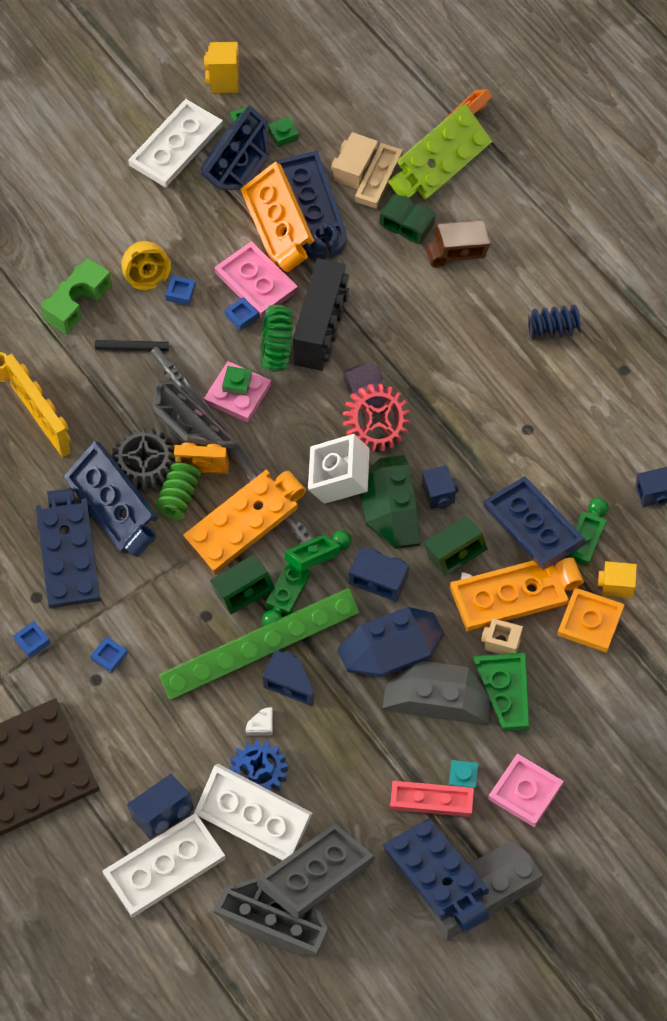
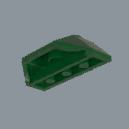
(391, 502)

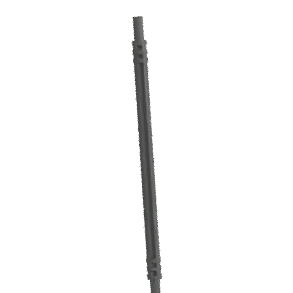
(238, 454)

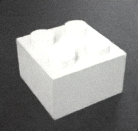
(338, 468)

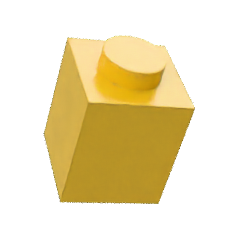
(618, 580)

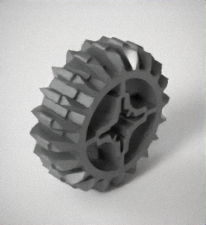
(131, 453)

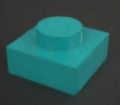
(463, 774)

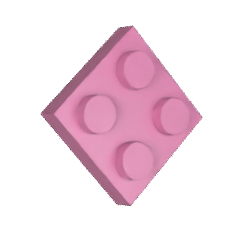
(234, 404)
(525, 790)

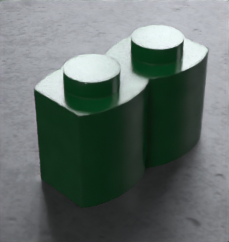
(407, 218)

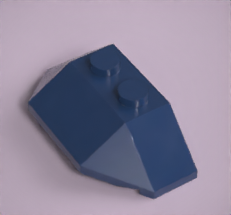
(238, 152)
(391, 642)

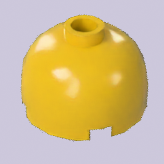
(145, 265)

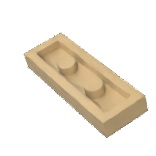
(377, 176)

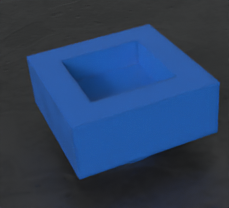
(180, 290)
(241, 313)
(31, 639)
(109, 655)

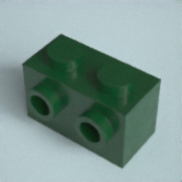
(453, 544)
(243, 581)

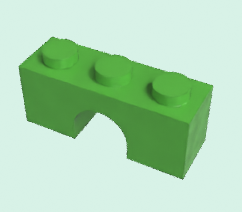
(86, 280)

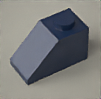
(288, 678)

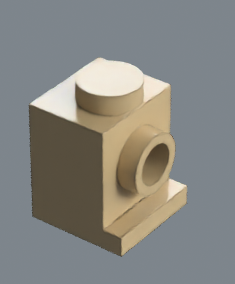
(501, 630)

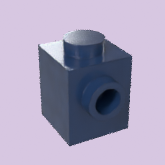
(439, 487)
(652, 487)

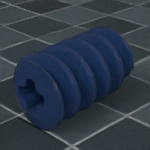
(554, 321)

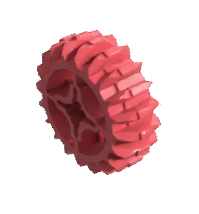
(368, 410)

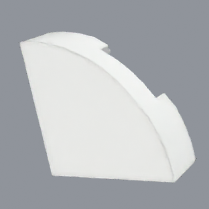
(261, 723)

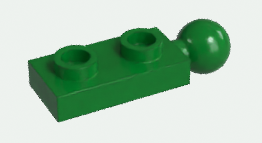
(591, 528)
(308, 555)
(286, 593)

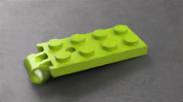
(448, 146)

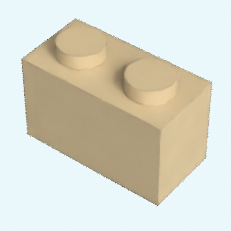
(354, 160)

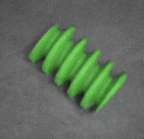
(177, 490)

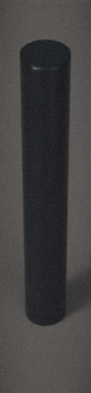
(130, 345)

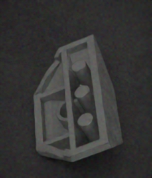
(186, 418)
(438, 692)
(261, 917)

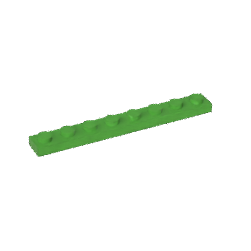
(258, 643)

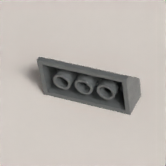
(506, 873)

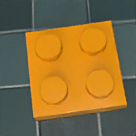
(207, 459)
(590, 620)

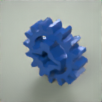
(251, 760)

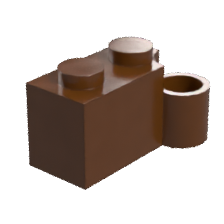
(458, 242)

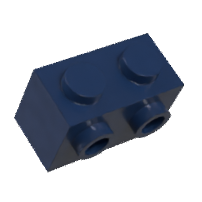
(379, 573)
(160, 806)

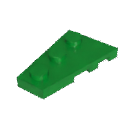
(507, 688)

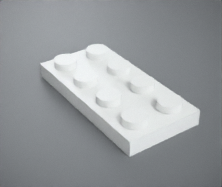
(175, 143)
(252, 812)
(163, 865)

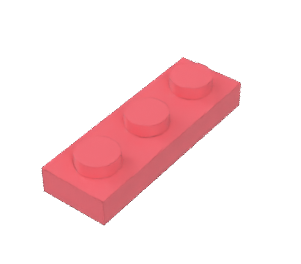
(431, 798)

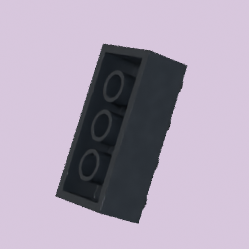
(320, 314)

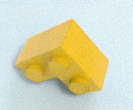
(223, 67)

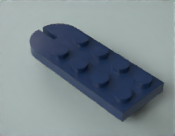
(316, 203)

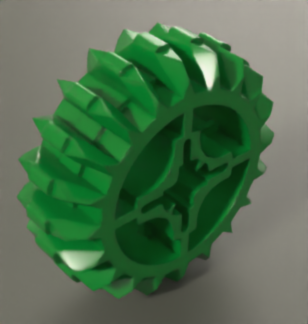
(276, 338)

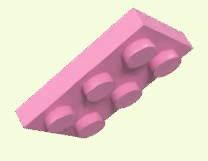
(256, 278)

